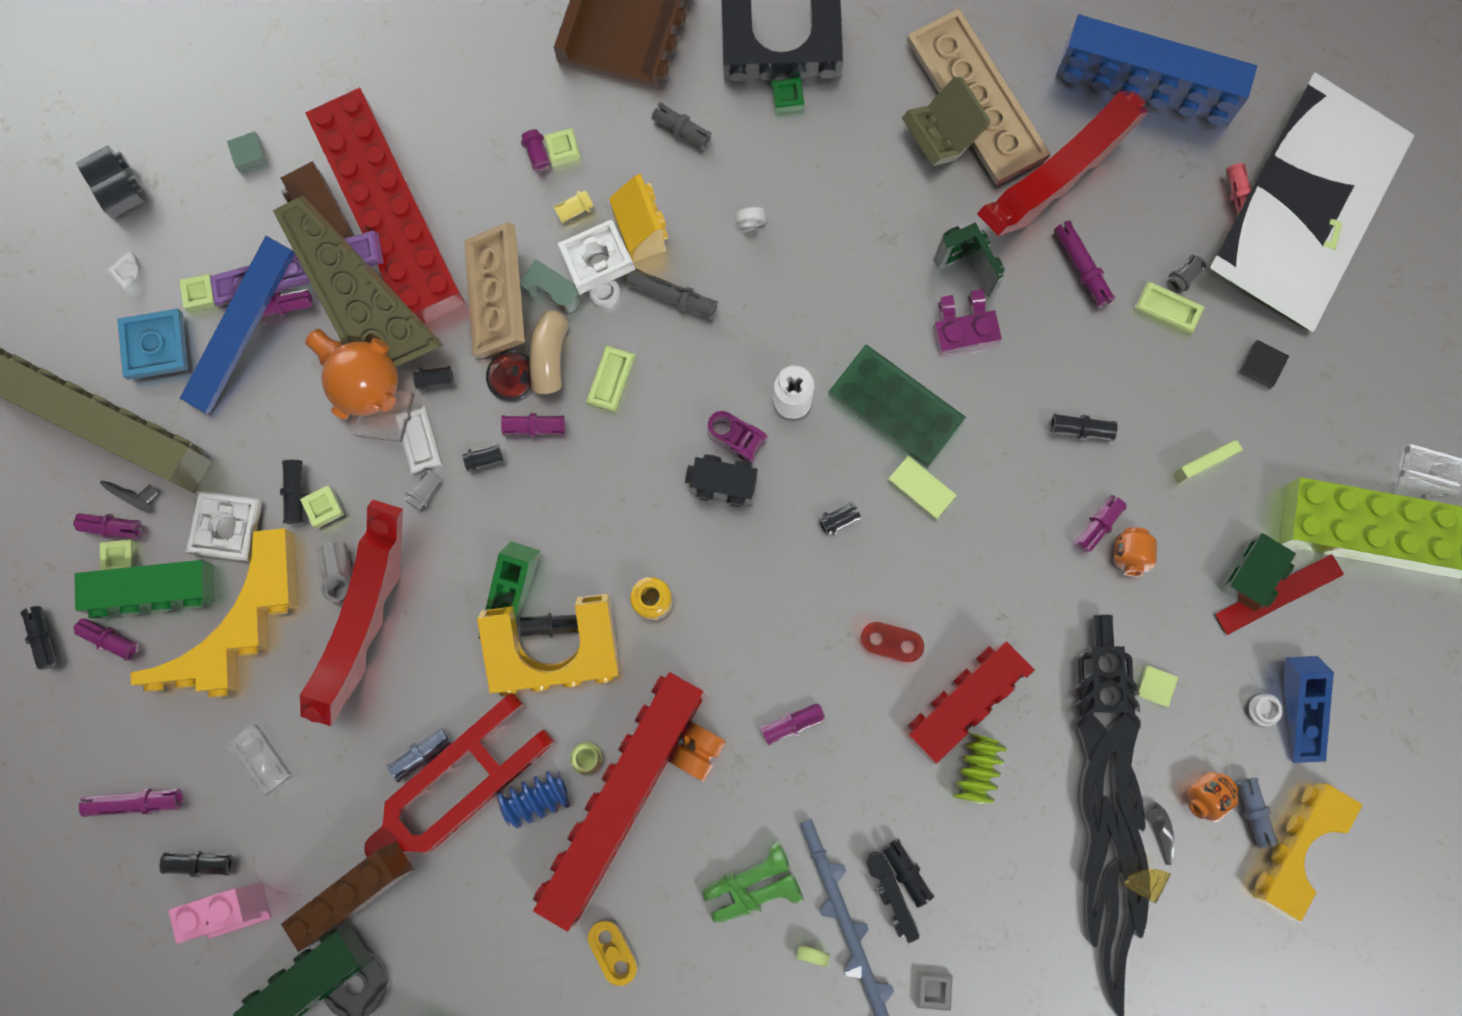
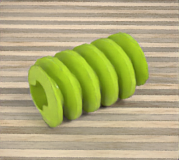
(980, 770)

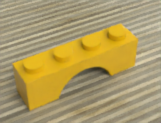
(1285, 883)

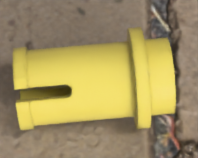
(573, 206)

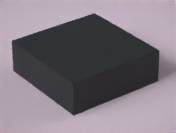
(1263, 364)

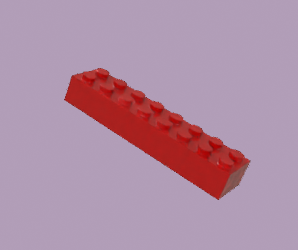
(385, 204)
(619, 802)

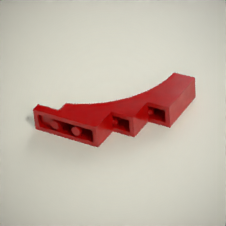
(1056, 176)
(361, 616)

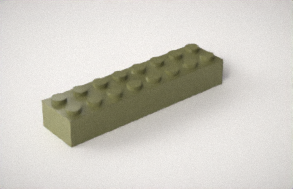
(102, 422)

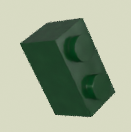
(1259, 572)

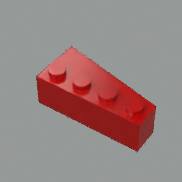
(968, 701)

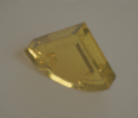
(1148, 883)

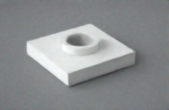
(580, 249)
(209, 511)

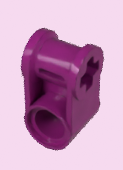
(737, 437)

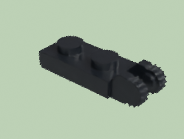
(891, 894)

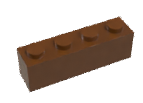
(310, 183)
(347, 895)

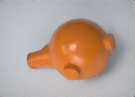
(356, 375)

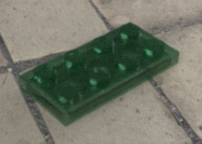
(896, 405)

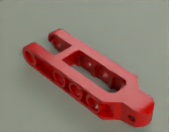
(499, 778)

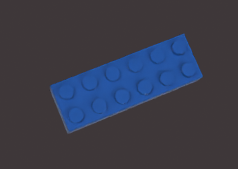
(1156, 69)

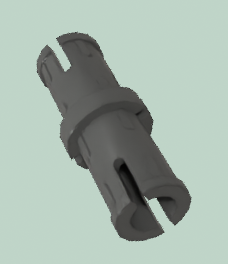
(681, 125)

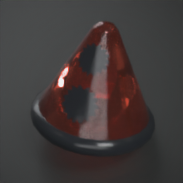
(509, 376)

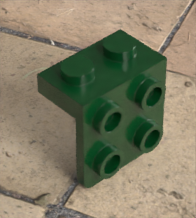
(973, 245)

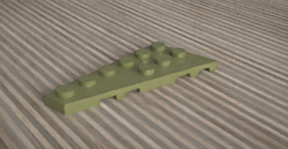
(349, 289)

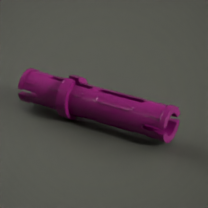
(1090, 274)
(144, 801)

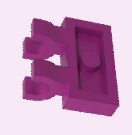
(967, 331)

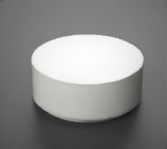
(750, 217)
(606, 295)

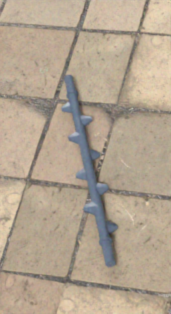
(852, 931)

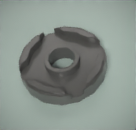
(372, 996)

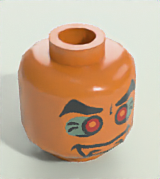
(1135, 551)
(1212, 796)

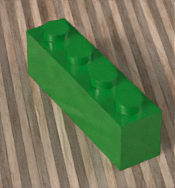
(143, 588)

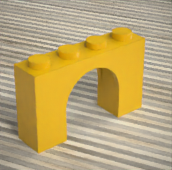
(512, 669)

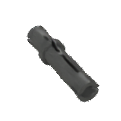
(682, 297)

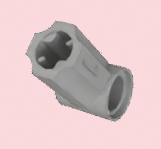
(334, 569)

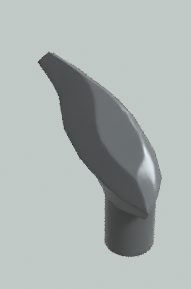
(138, 501)
(1163, 830)

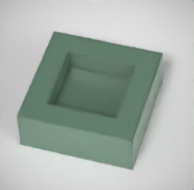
(247, 151)

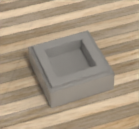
(934, 991)

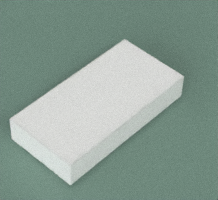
(421, 443)

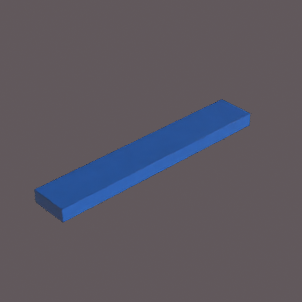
(237, 325)

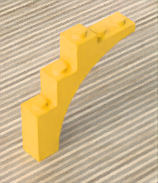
(214, 662)

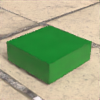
(787, 95)

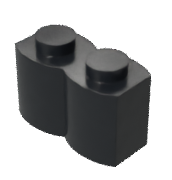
(110, 181)

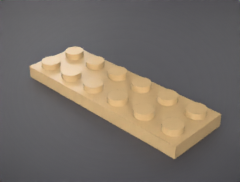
(952, 50)

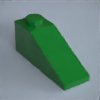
(512, 577)

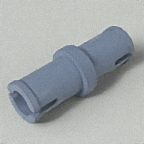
(419, 755)
(1257, 812)

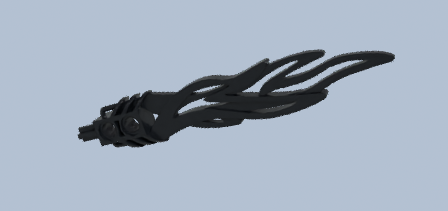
(1124, 827)

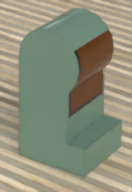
(550, 285)

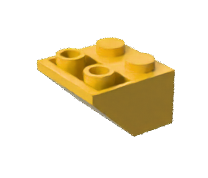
(639, 219)

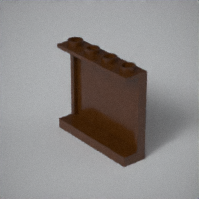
(621, 37)

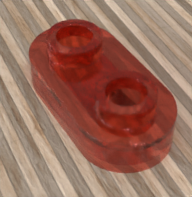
(891, 642)

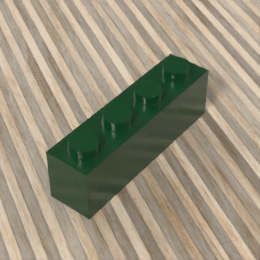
(311, 978)

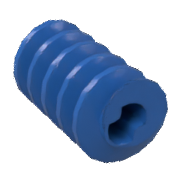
(534, 800)

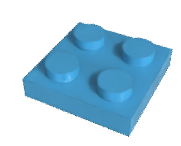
(152, 344)

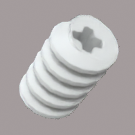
(793, 392)

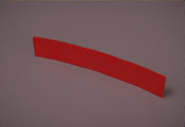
(1292, 588)

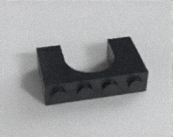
(747, 58)

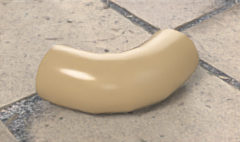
(546, 352)

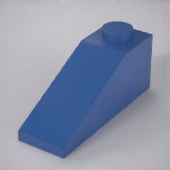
(1308, 707)

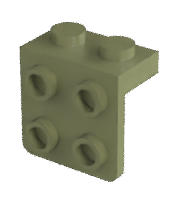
(948, 123)

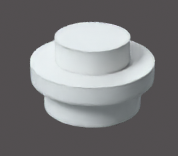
(1265, 710)

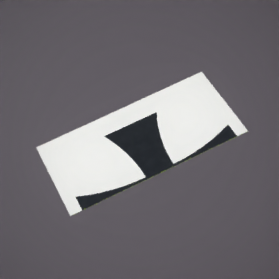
(1324, 167)

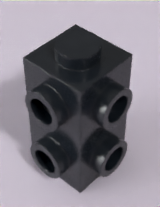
(722, 480)

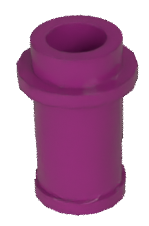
(533, 143)

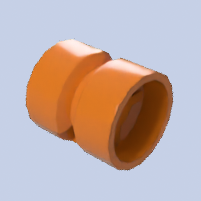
(697, 751)

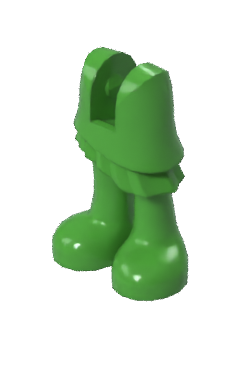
(745, 901)

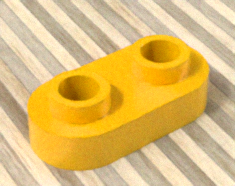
(609, 953)

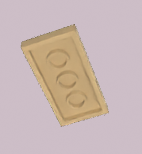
(494, 291)

